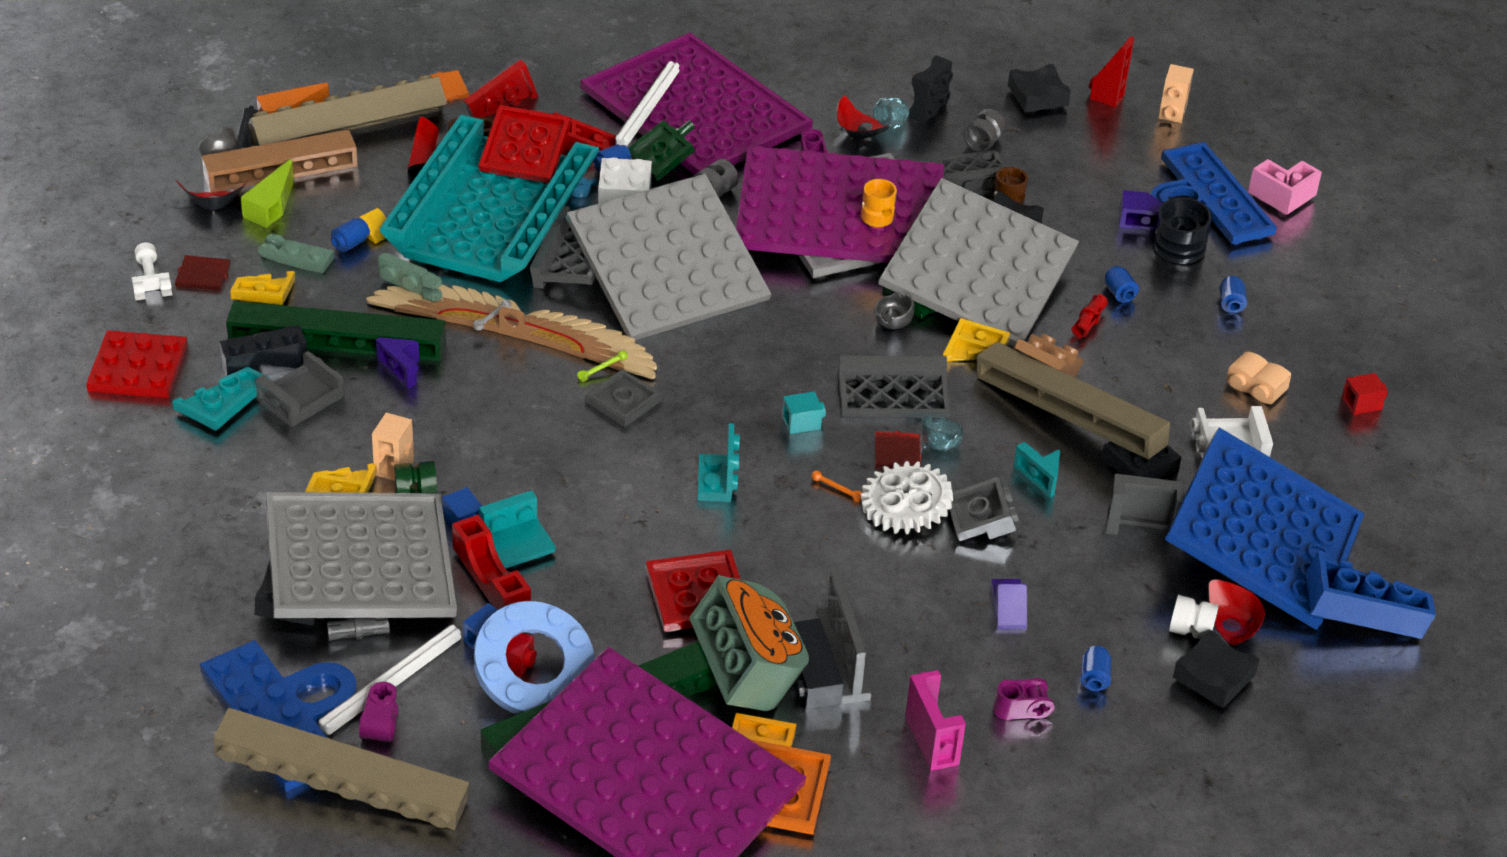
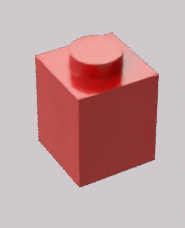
(1364, 393)
(520, 653)

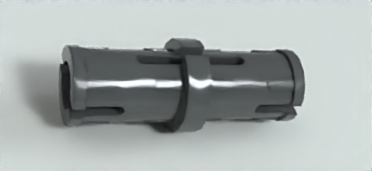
(357, 628)

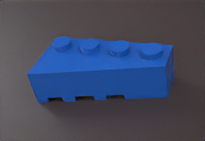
(1366, 599)

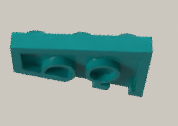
(222, 401)

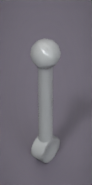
(479, 324)

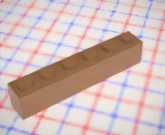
(309, 157)

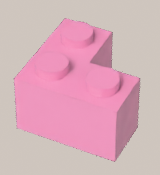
(1284, 187)

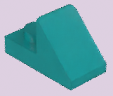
(1038, 469)

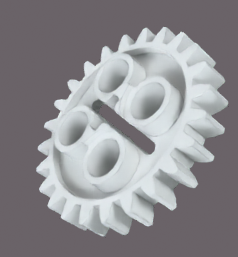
(907, 497)

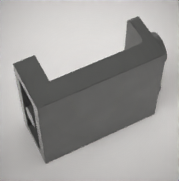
(301, 391)
(1143, 502)

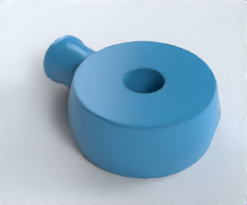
(584, 187)

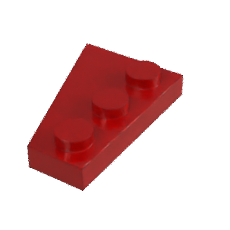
(504, 89)

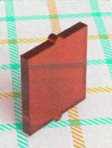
(202, 272)
(896, 448)

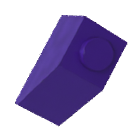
(1138, 211)

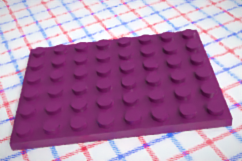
(710, 91)
(815, 202)
(645, 767)

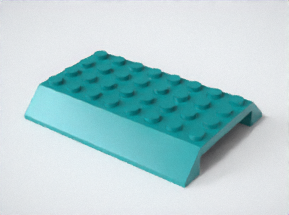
(479, 218)

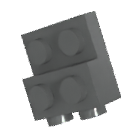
(983, 510)

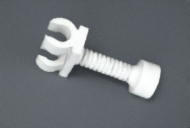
(146, 255)

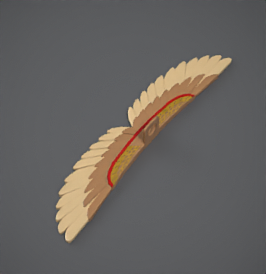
(548, 329)

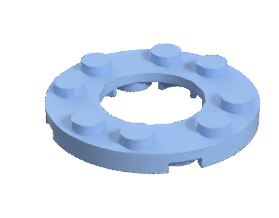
(529, 617)

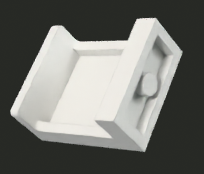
(1249, 430)

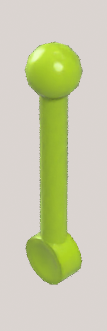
(583, 375)

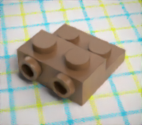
(1045, 351)

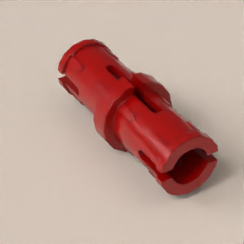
(1089, 315)

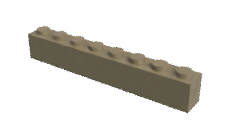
(349, 112)
(1073, 400)
(341, 769)

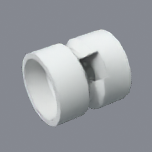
(1193, 617)

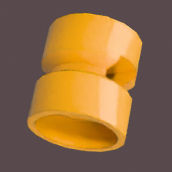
(878, 202)

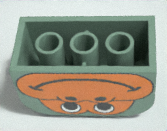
(749, 642)

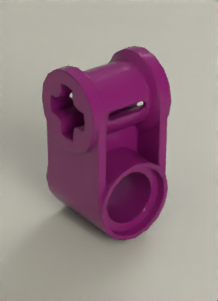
(813, 141)
(1020, 699)
(380, 713)

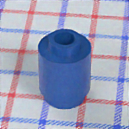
(615, 151)
(349, 234)
(1121, 284)
(1233, 294)
(1096, 668)

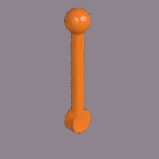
(856, 495)

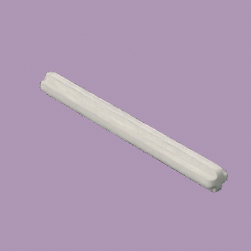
(647, 104)
(394, 675)

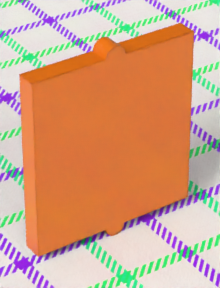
(452, 85)

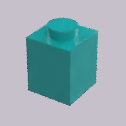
(802, 412)

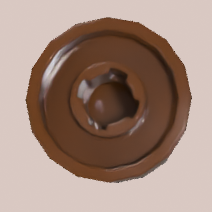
(1011, 182)

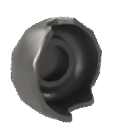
(218, 142)
(894, 311)

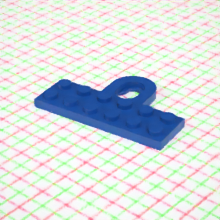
(1209, 181)
(252, 684)

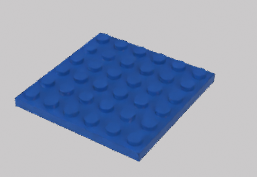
(1261, 523)

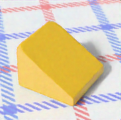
(374, 221)

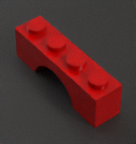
(477, 551)

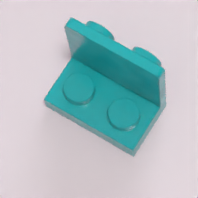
(716, 472)
(516, 529)

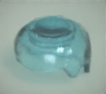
(942, 434)

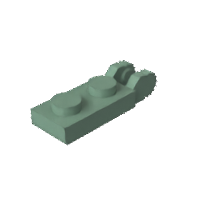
(296, 254)
(410, 277)

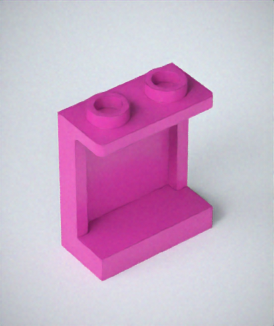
(936, 736)

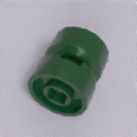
(416, 479)

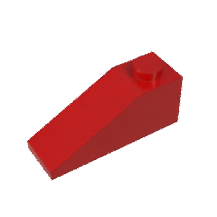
(1111, 81)
(587, 135)

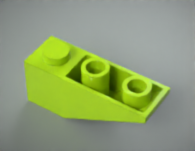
(269, 198)

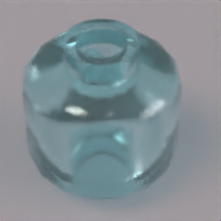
(891, 112)

